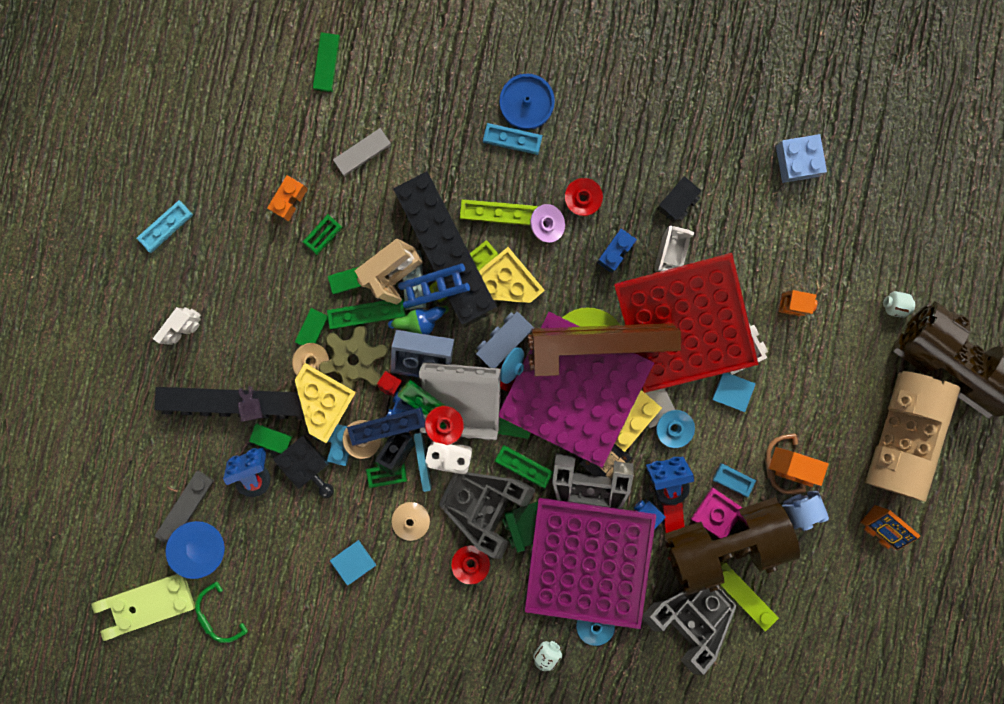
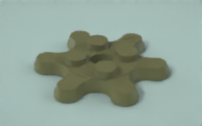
(355, 345)

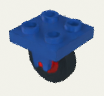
(248, 473)
(671, 479)

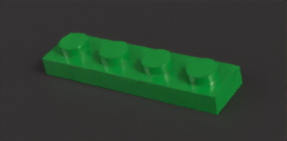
(365, 314)

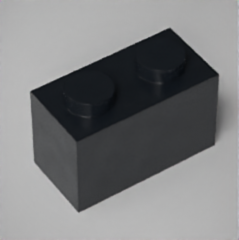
(679, 199)
(395, 453)

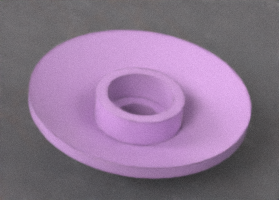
(554, 223)

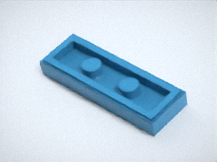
(512, 139)

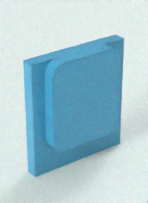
(733, 391)
(353, 562)

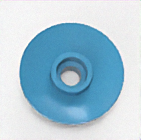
(512, 365)
(680, 436)
(592, 637)

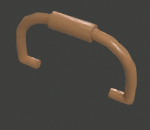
(771, 473)

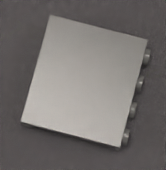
(470, 392)

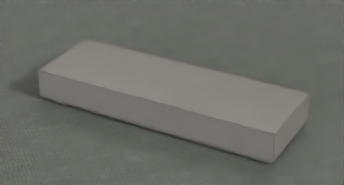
(362, 152)

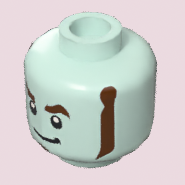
(899, 304)
(547, 656)

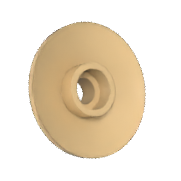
(309, 350)
(362, 450)
(410, 511)

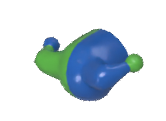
(419, 320)

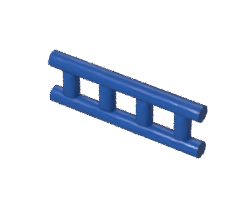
(439, 277)

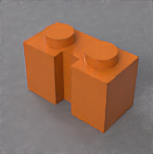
(286, 196)
(798, 303)

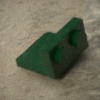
(521, 525)

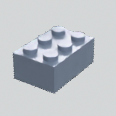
(504, 339)
(413, 349)

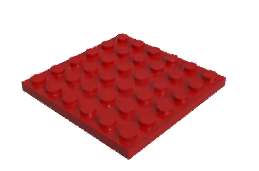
(706, 307)

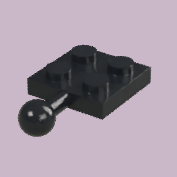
(303, 463)

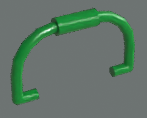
(204, 622)

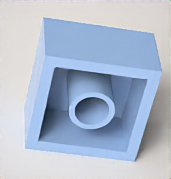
(801, 158)

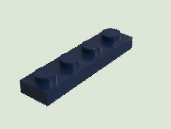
(386, 426)

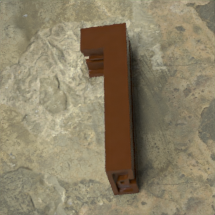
(552, 342)

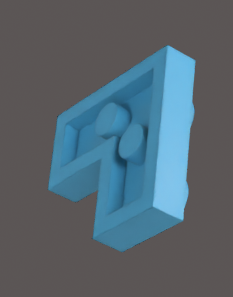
(337, 451)

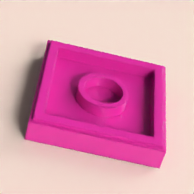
(717, 513)

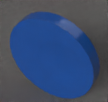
(527, 101)
(195, 550)

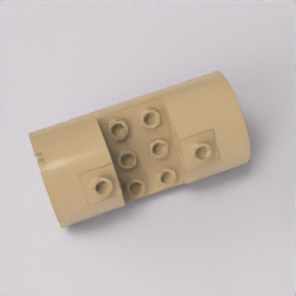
(913, 435)

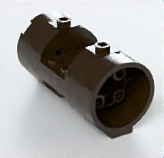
(940, 340)
(764, 536)

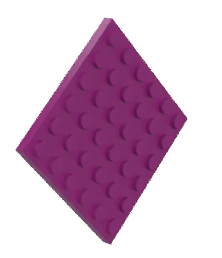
(583, 403)
(590, 563)

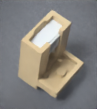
(387, 269)

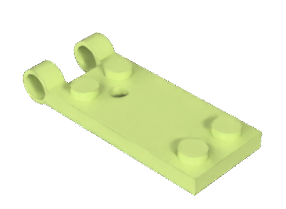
(152, 604)

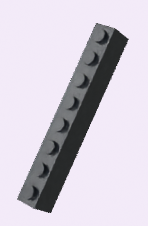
(225, 402)

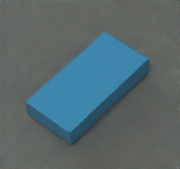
(734, 480)

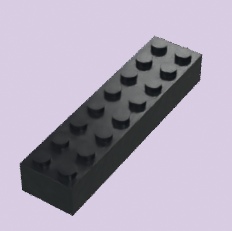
(444, 246)

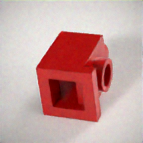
(389, 383)

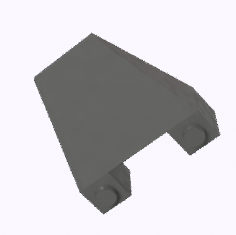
(590, 488)
(477, 505)
(699, 618)

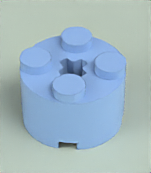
(805, 510)

